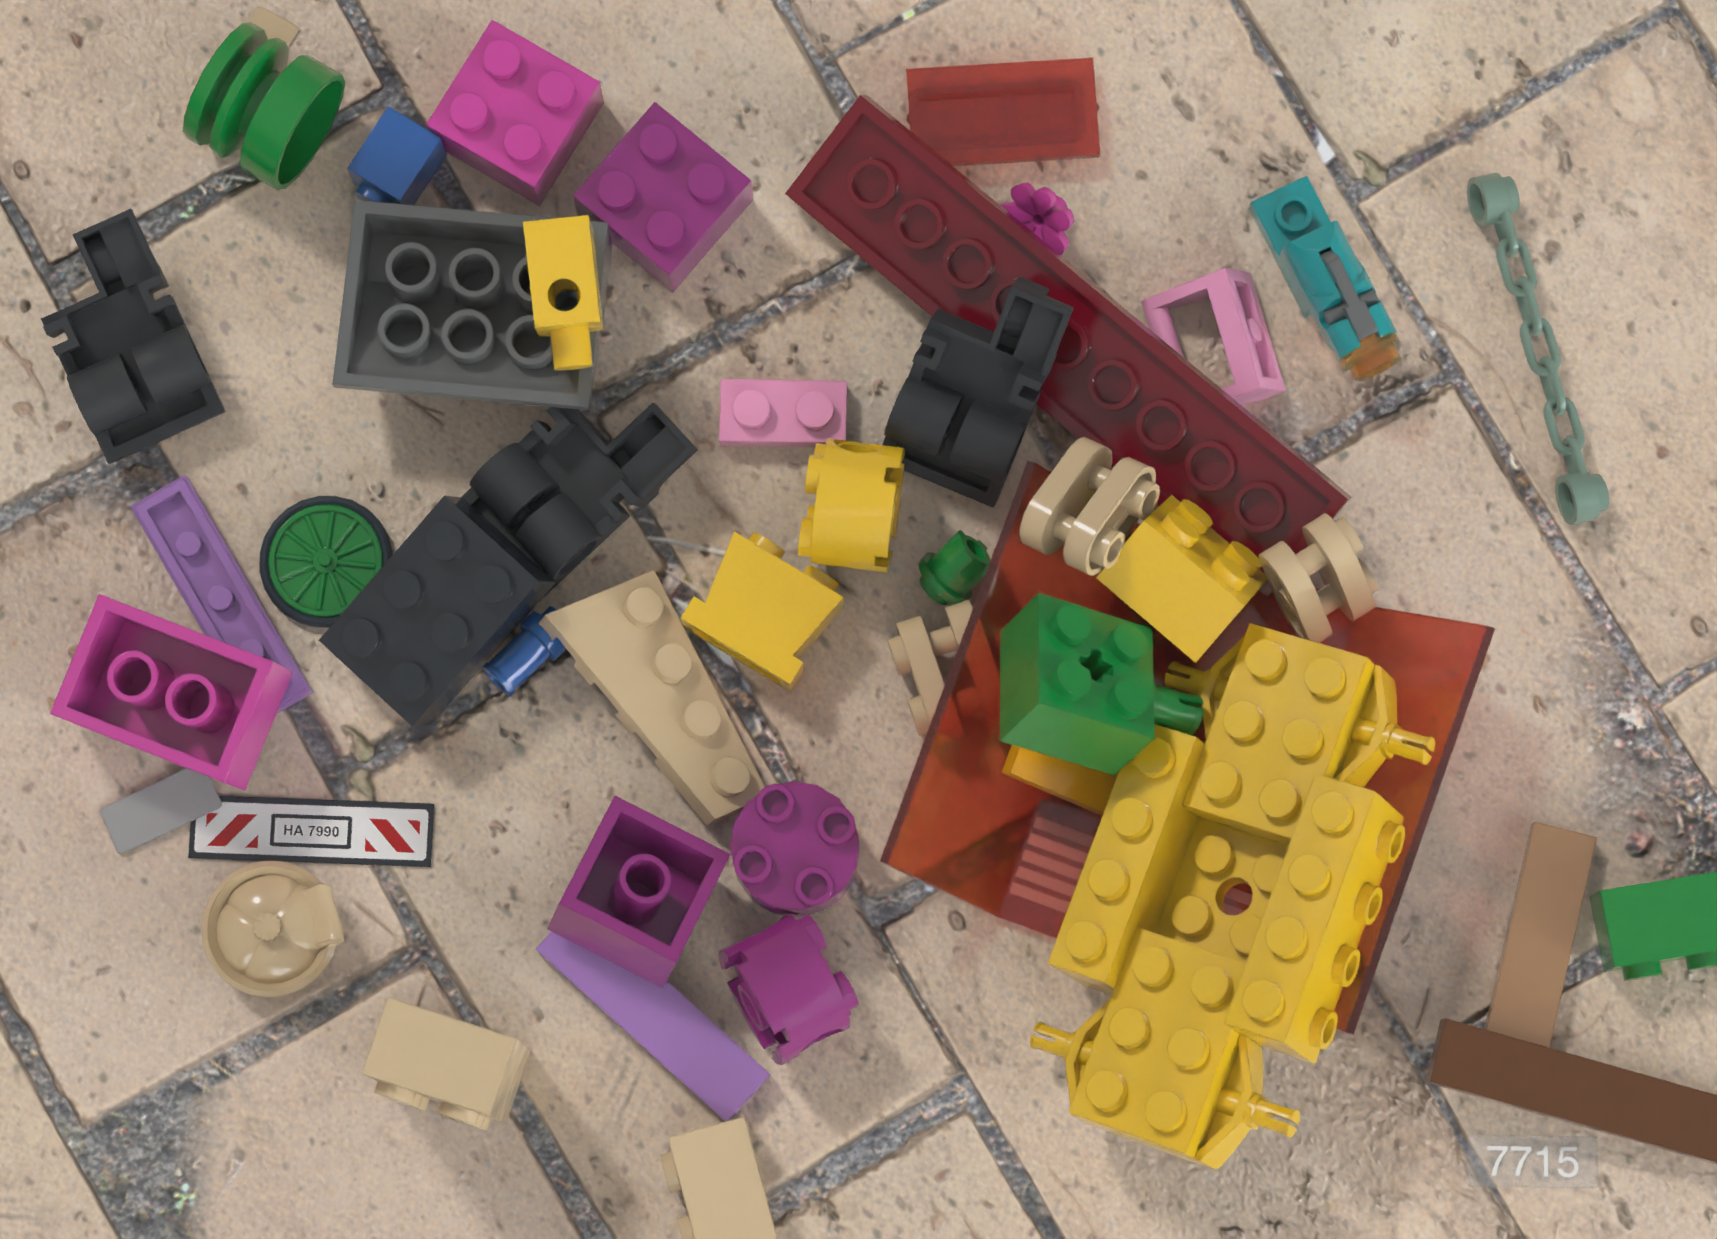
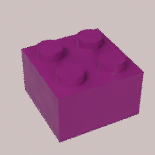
(664, 196)
(638, 891)

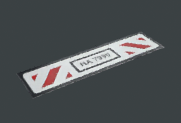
(315, 831)

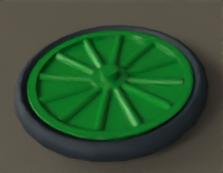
(321, 557)

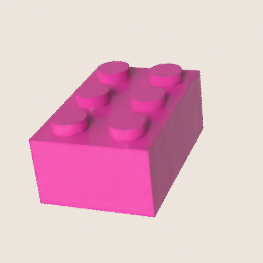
(172, 692)

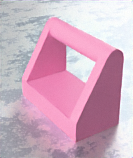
(1239, 324)

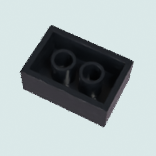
(437, 611)

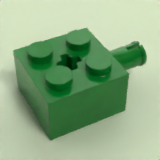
(1084, 686)

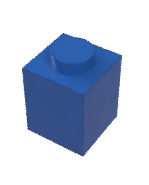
(396, 161)

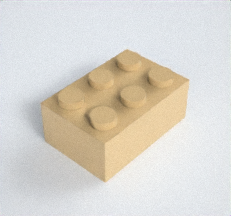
(445, 1060)

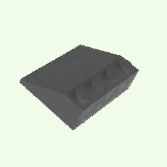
(447, 309)

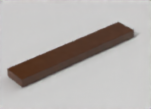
(1574, 1090)

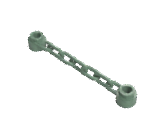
(1578, 492)

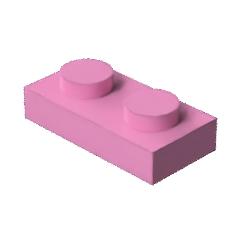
(781, 412)

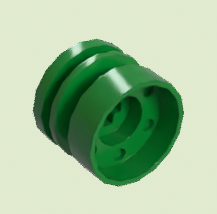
(263, 105)

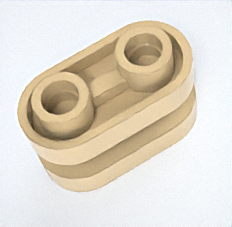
(1089, 506)
(1346, 578)
(916, 652)

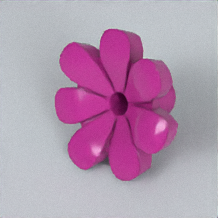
(1042, 214)

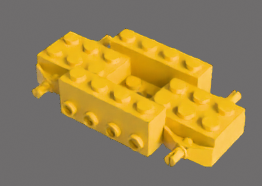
(1261, 805)

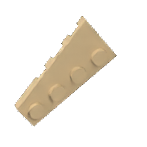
(649, 670)

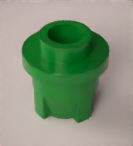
(954, 569)

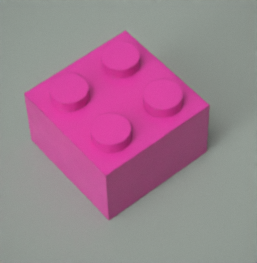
(516, 112)

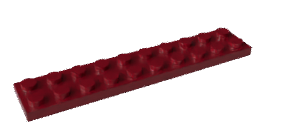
(1111, 373)

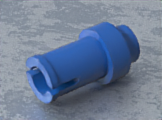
(523, 654)

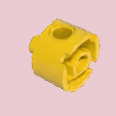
(854, 504)

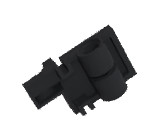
(125, 351)
(976, 392)
(565, 484)

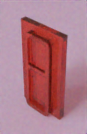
(1006, 111)

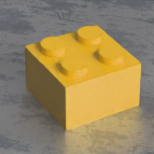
(1184, 576)

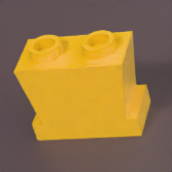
(764, 609)

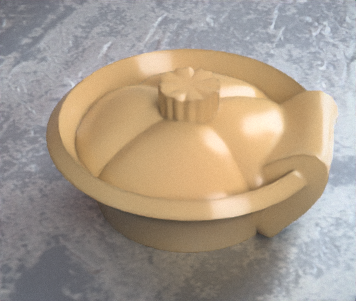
(271, 928)

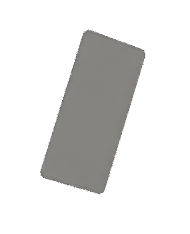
(159, 809)

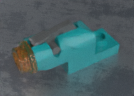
(1327, 279)

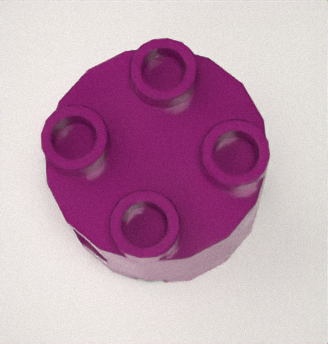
(795, 849)
(788, 987)

